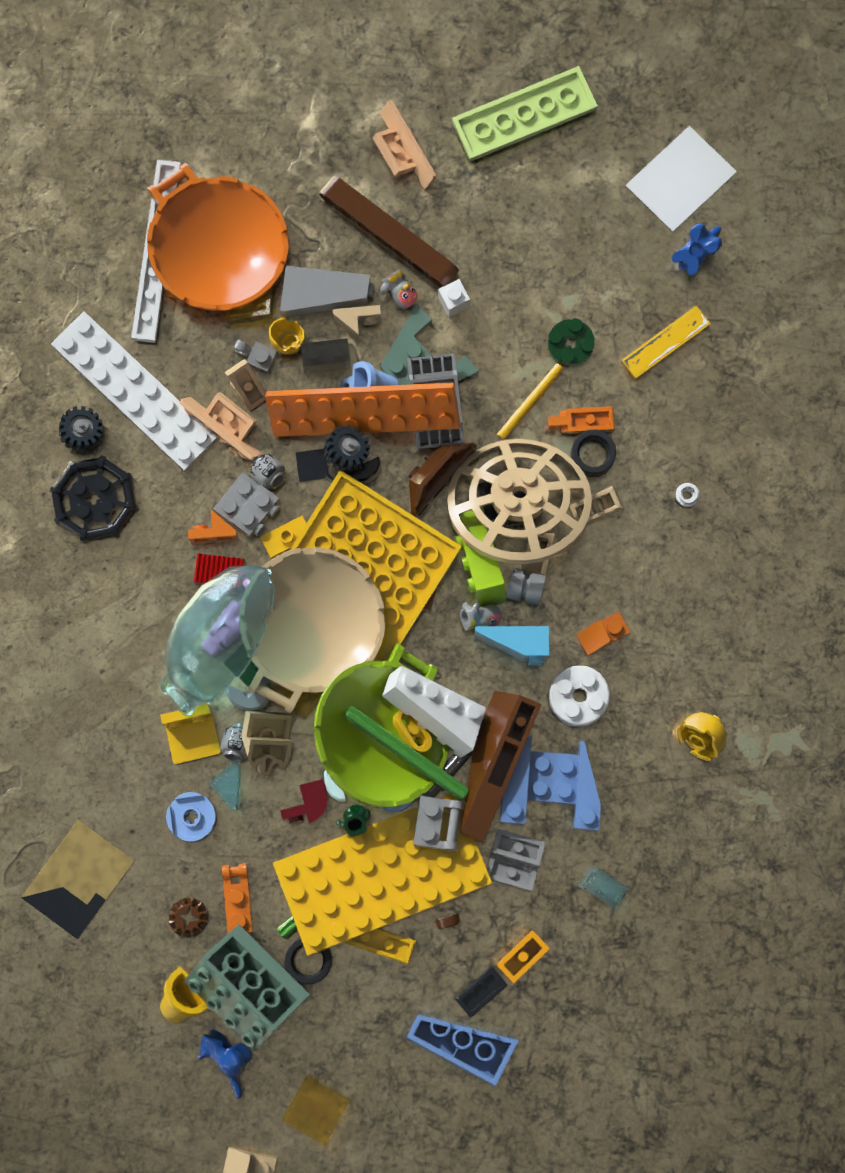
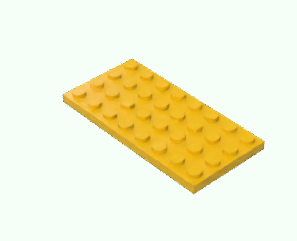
(375, 879)

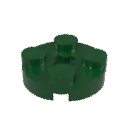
(572, 329)

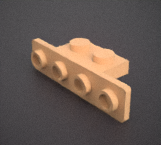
(401, 148)
(226, 420)

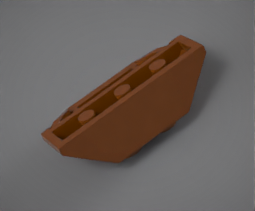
(436, 473)

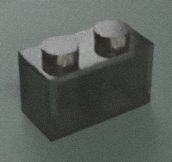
(325, 356)

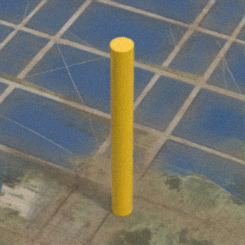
(530, 401)

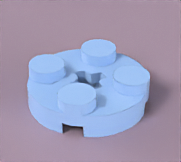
(180, 808)

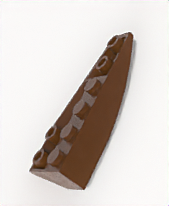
(495, 758)

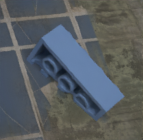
(468, 1049)

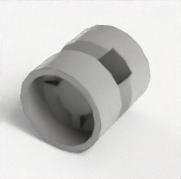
(526, 586)

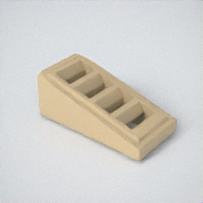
(600, 495)

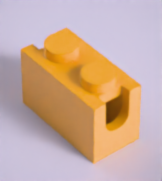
(522, 956)

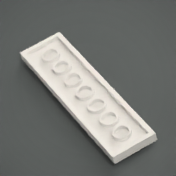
(134, 391)

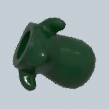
(355, 820)

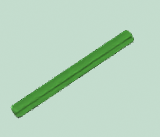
(406, 753)

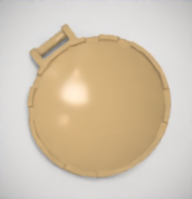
(319, 624)

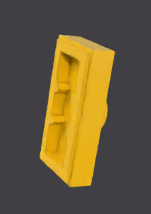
(283, 537)

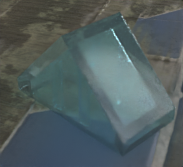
(228, 785)

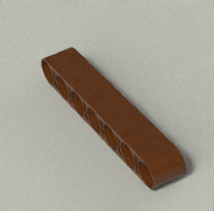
(388, 232)

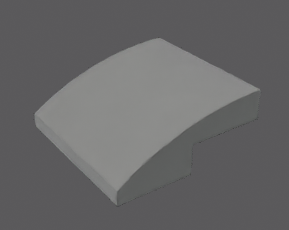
(515, 860)

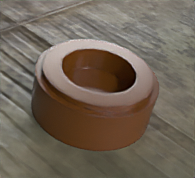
(447, 920)

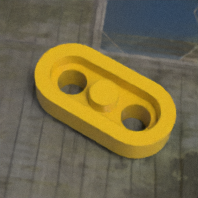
(412, 732)

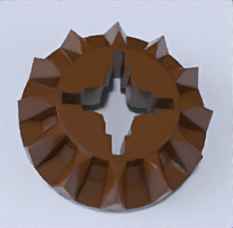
(193, 928)

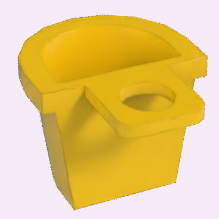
(178, 1000)

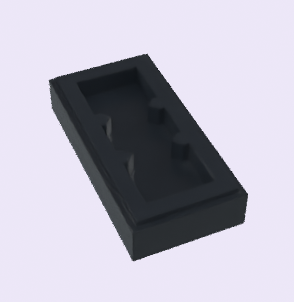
(481, 992)

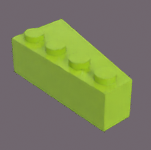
(484, 573)

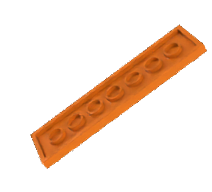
(367, 408)

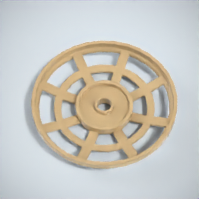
(519, 509)

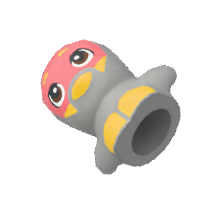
(401, 290)
(479, 616)

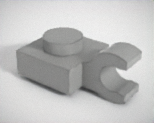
(258, 356)

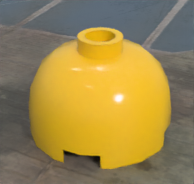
(704, 735)

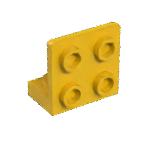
(191, 735)

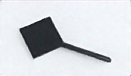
(312, 465)

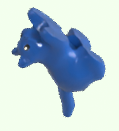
(700, 245)
(228, 1057)

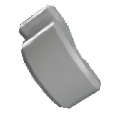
(250, 701)

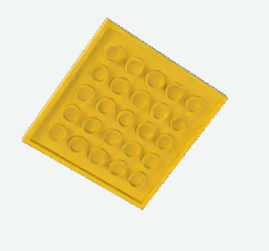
(389, 543)

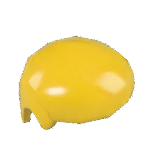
(286, 336)

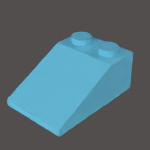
(521, 642)

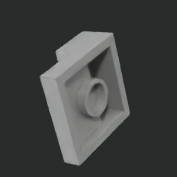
(247, 505)

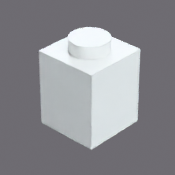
(454, 298)

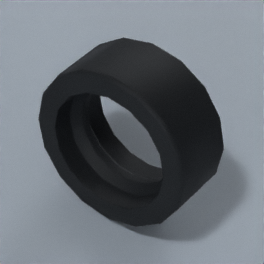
(604, 439)
(306, 979)

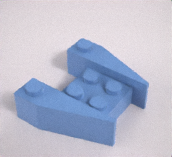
(555, 780)

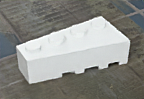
(436, 708)

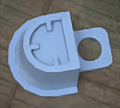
(365, 376)

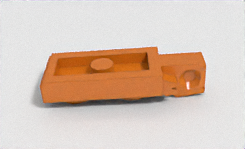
(583, 419)

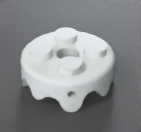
(579, 713)

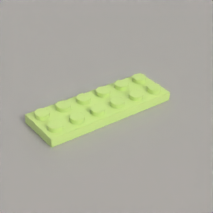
(524, 113)

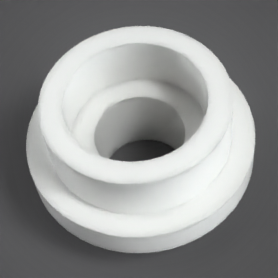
(687, 487)

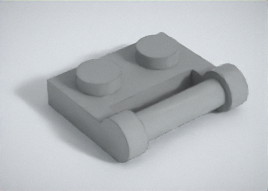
(429, 823)

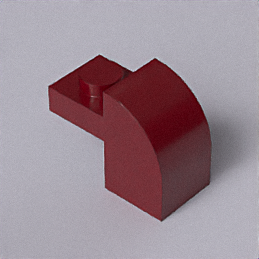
(315, 803)

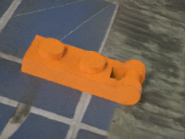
(237, 898)

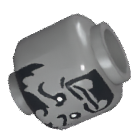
(267, 471)
(232, 743)

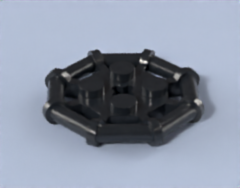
(82, 490)

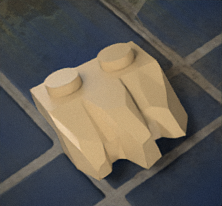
(267, 740)

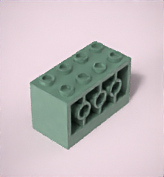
(246, 987)

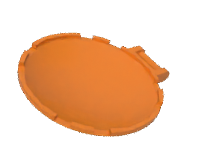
(215, 240)

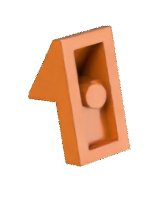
(219, 532)
(603, 633)

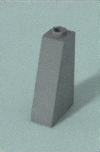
(320, 290)

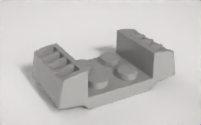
(431, 371)

